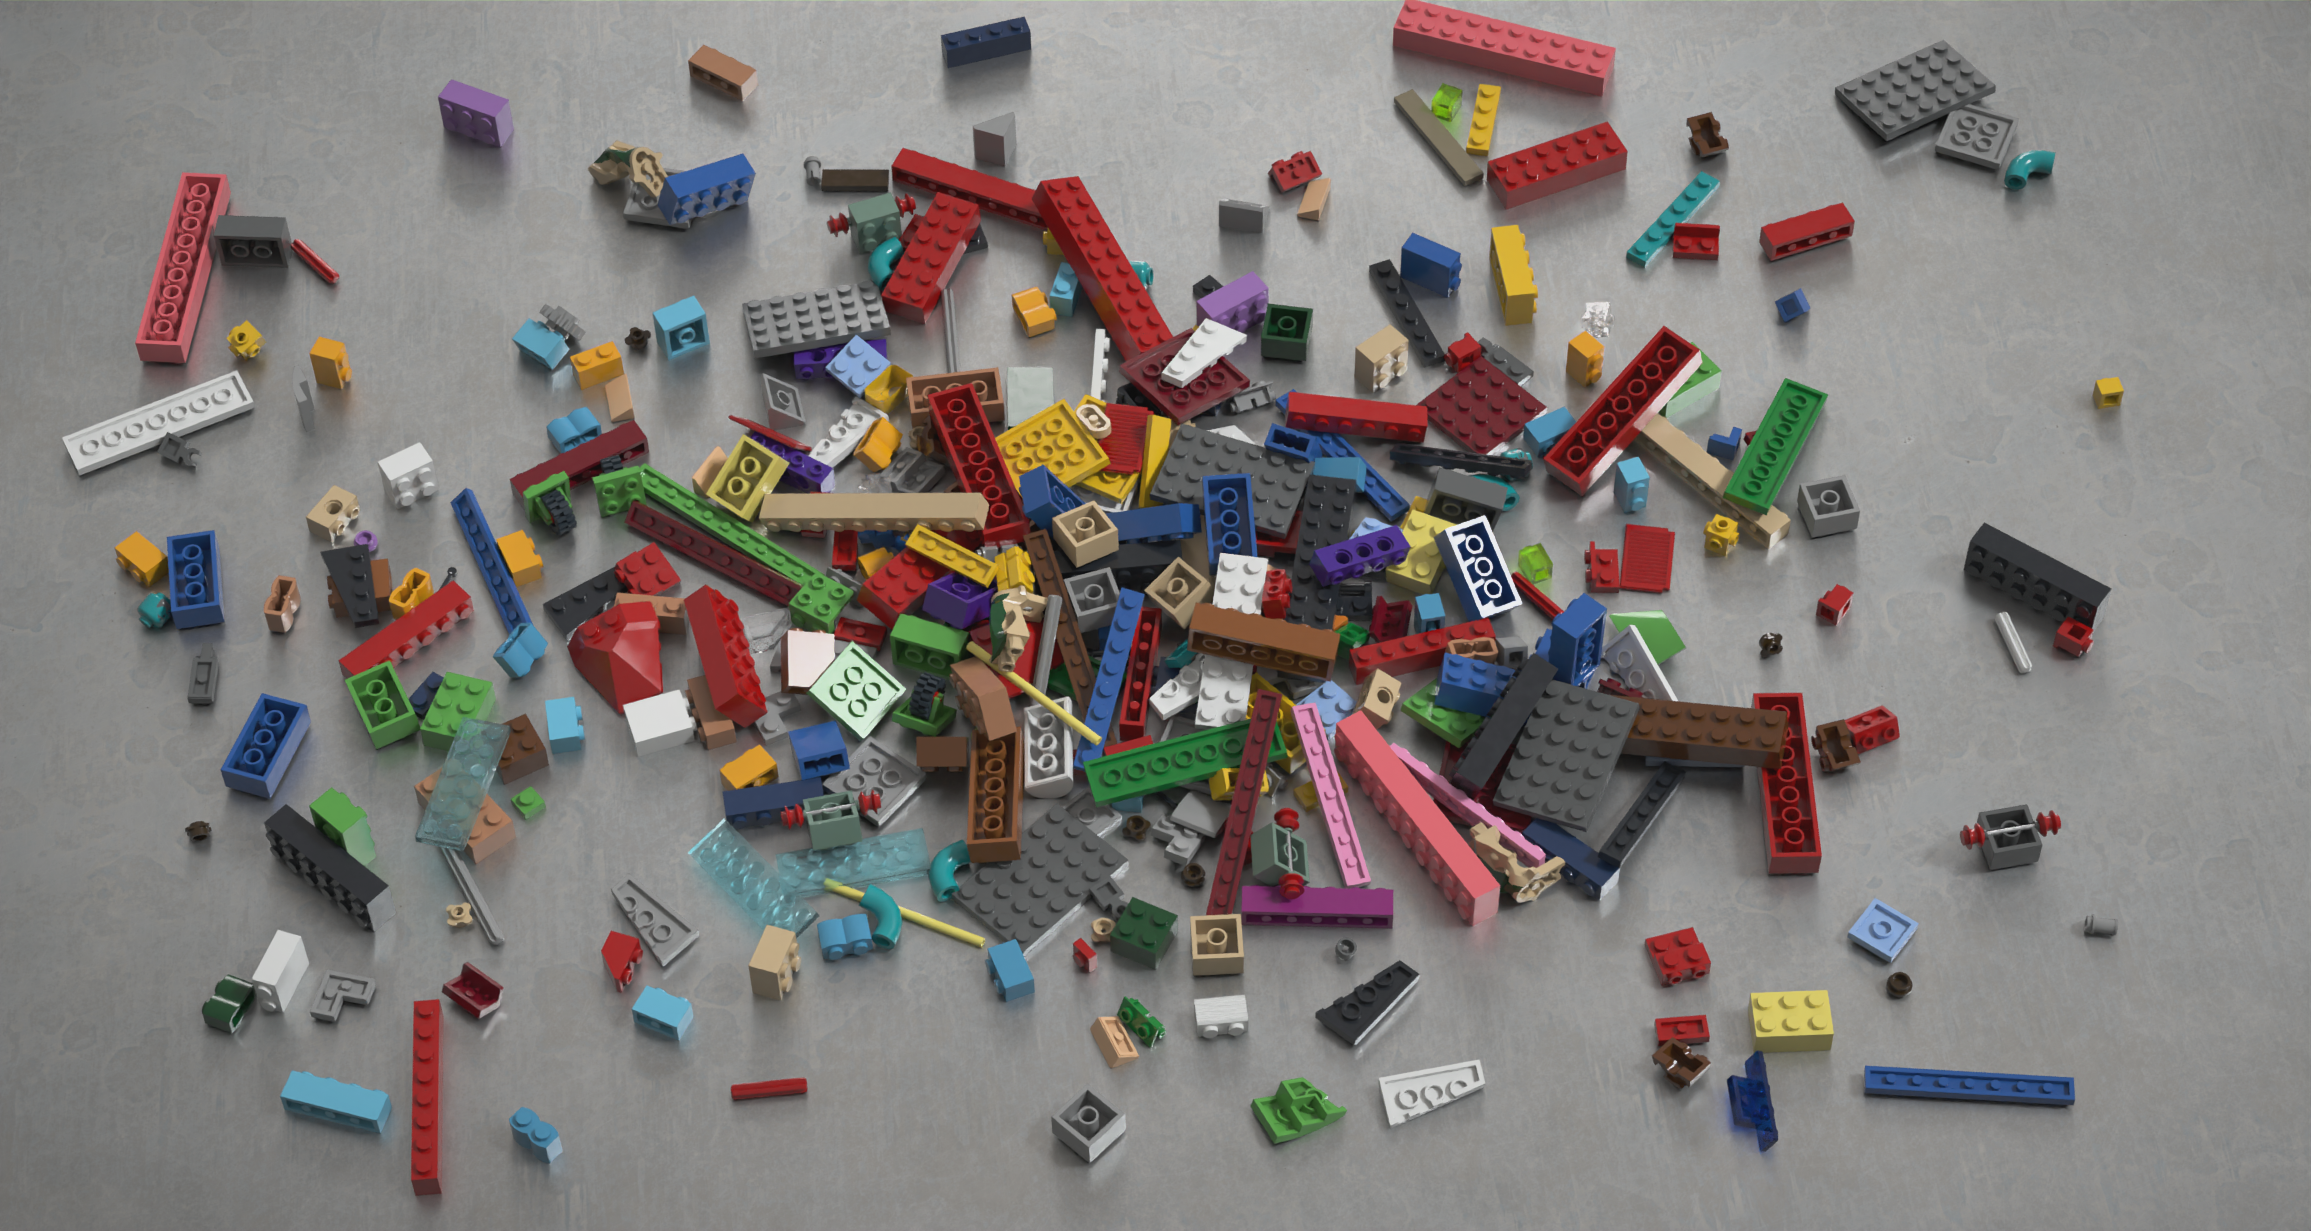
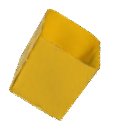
(891, 377)

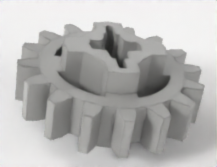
(562, 321)

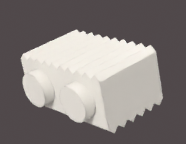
(1221, 1016)

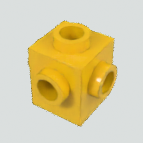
(245, 341)
(1721, 534)

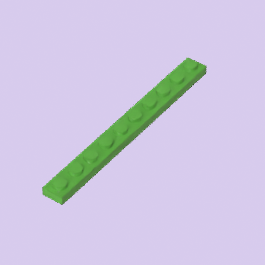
(724, 526)

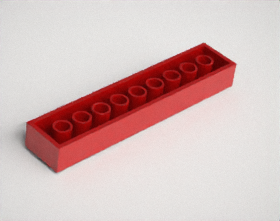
(1100, 266)

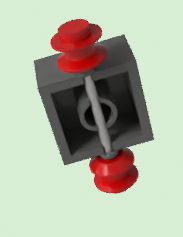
(2010, 835)

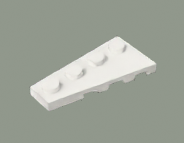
(1200, 351)
(1100, 364)
(847, 433)
(1635, 664)
(1180, 691)
(1424, 1090)

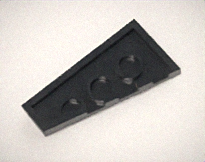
(354, 582)
(583, 602)
(1368, 1003)

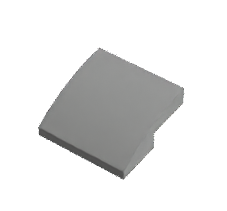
(303, 398)
(913, 473)
(1202, 813)

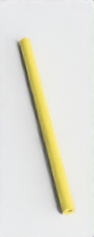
(1037, 695)
(920, 919)

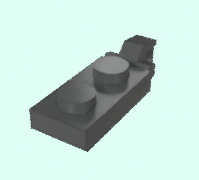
(1505, 362)
(203, 676)

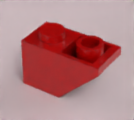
(620, 956)

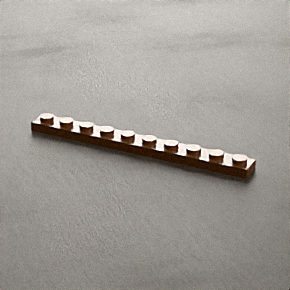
(1068, 631)

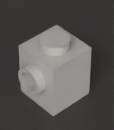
(1511, 651)

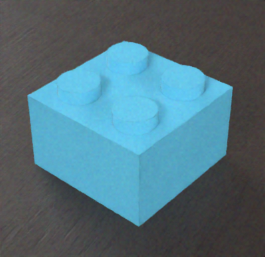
(681, 327)

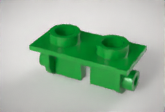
(1137, 1019)

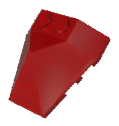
(620, 653)
(1026, 663)

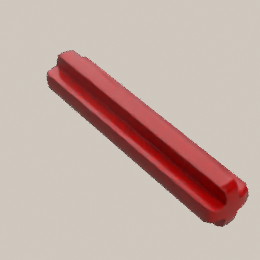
(315, 261)
(1535, 595)
(769, 1088)

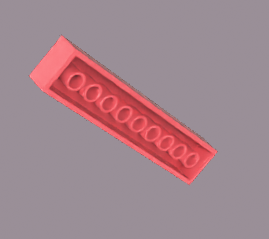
(1504, 46)
(182, 268)
(1416, 818)

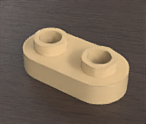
(1094, 421)

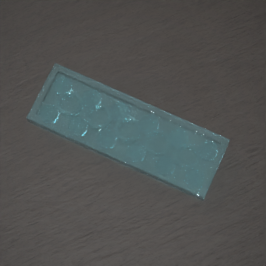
(463, 784)
(856, 865)
(752, 880)

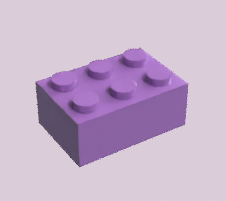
(476, 113)
(1236, 304)

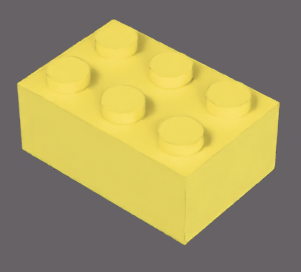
(747, 477)
(1424, 562)
(1790, 1021)

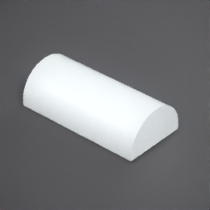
(1048, 751)

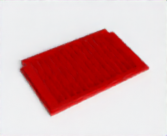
(770, 433)
(1127, 438)
(1647, 558)

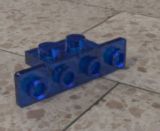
(1752, 1101)

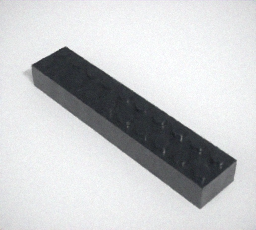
(1323, 523)

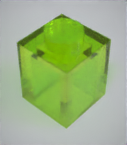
(1447, 102)
(1535, 563)

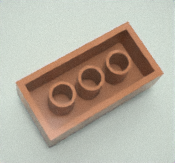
(985, 382)
(982, 698)
(491, 829)

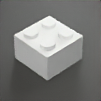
(408, 475)

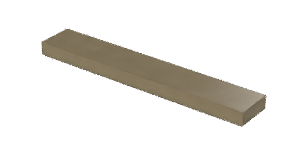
(1438, 137)

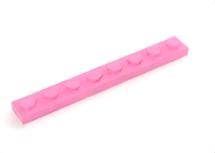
(1330, 795)
(1468, 810)

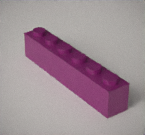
(1318, 907)

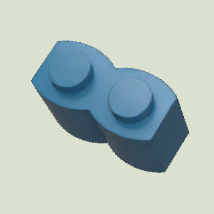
(573, 430)
(520, 650)
(845, 936)
(535, 1135)

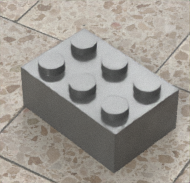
(253, 241)
(1464, 498)

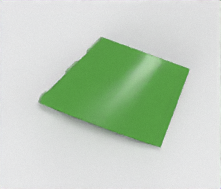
(1655, 630)
(1295, 1110)

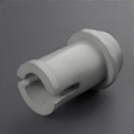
(812, 167)
(2101, 925)

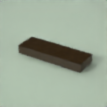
(855, 180)

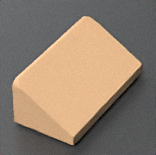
(1314, 199)
(619, 399)
(708, 471)
(1113, 1041)

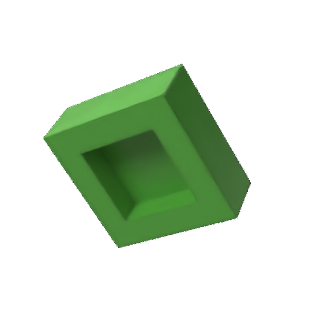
(528, 803)

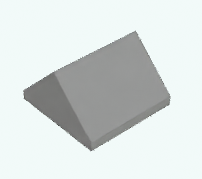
(995, 139)
(1242, 215)
(781, 403)

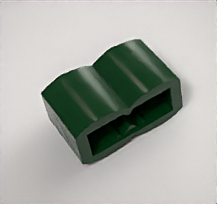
(229, 1003)

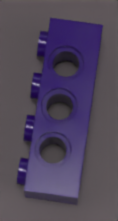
(813, 362)
(803, 471)
(1359, 555)

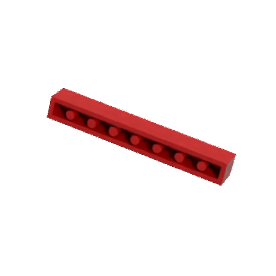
(966, 184)
(427, 1098)

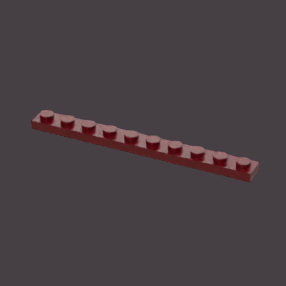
(712, 553)
(1244, 803)

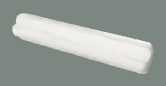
(2013, 642)

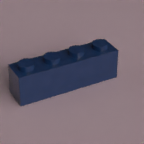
(986, 42)
(764, 803)
(1581, 861)

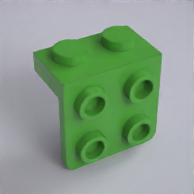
(819, 603)

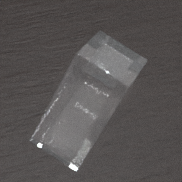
(766, 629)

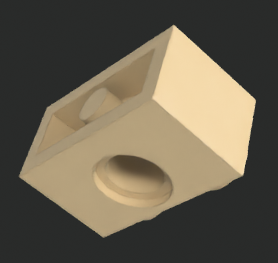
(333, 513)
(1378, 697)

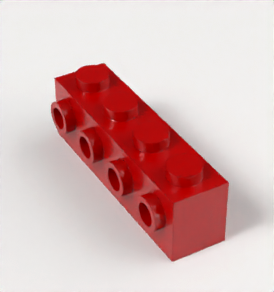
(1806, 231)

